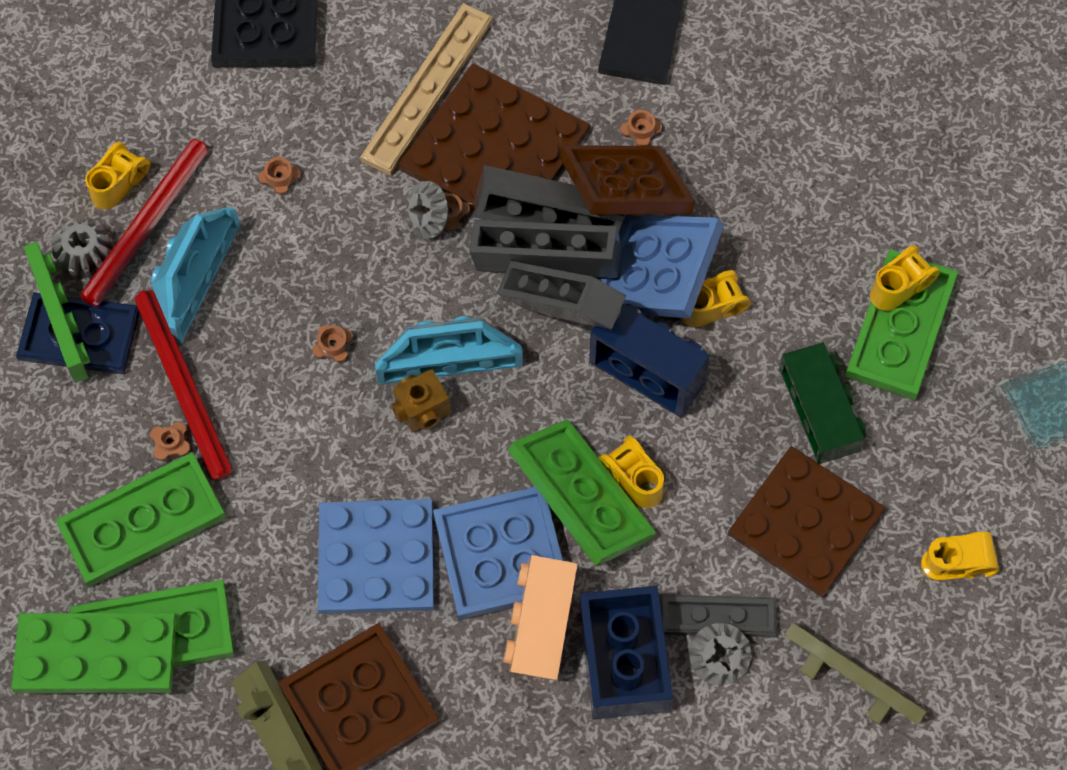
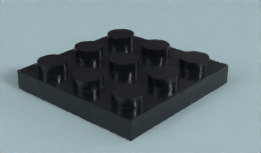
(264, 33)

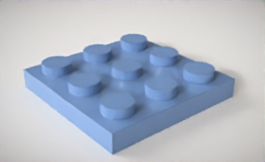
(665, 262)
(487, 544)
(375, 556)

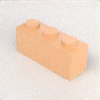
(540, 617)

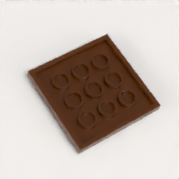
(492, 126)

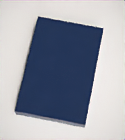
(103, 329)

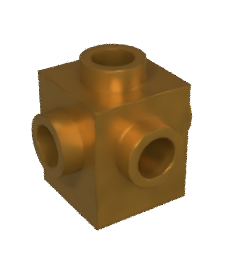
(420, 401)

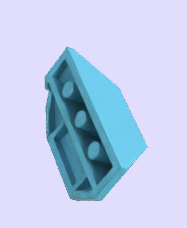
(192, 265)
(448, 349)

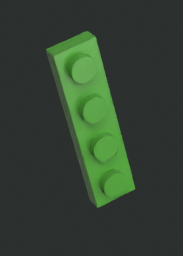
(63, 324)

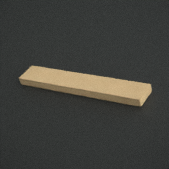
(426, 89)

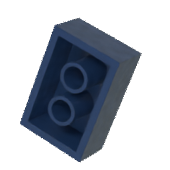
(650, 359)
(625, 652)

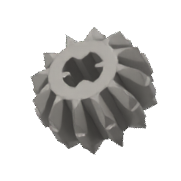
(69, 245)

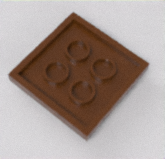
(626, 180)
(806, 521)
(358, 701)

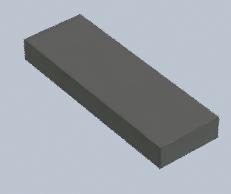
(692, 612)

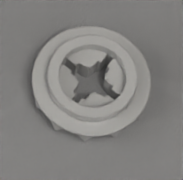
(429, 223)
(703, 648)

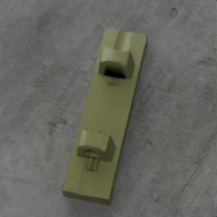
(886, 695)
(278, 725)

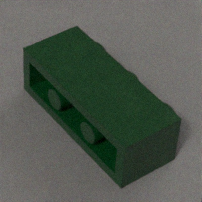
(822, 403)

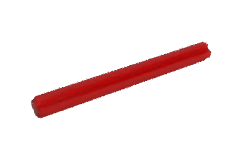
(144, 223)
(183, 386)

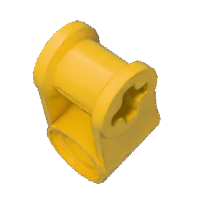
(119, 172)
(905, 274)
(719, 298)
(632, 467)
(965, 554)

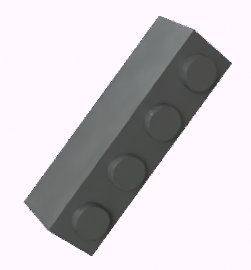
(528, 198)
(563, 247)
(561, 294)

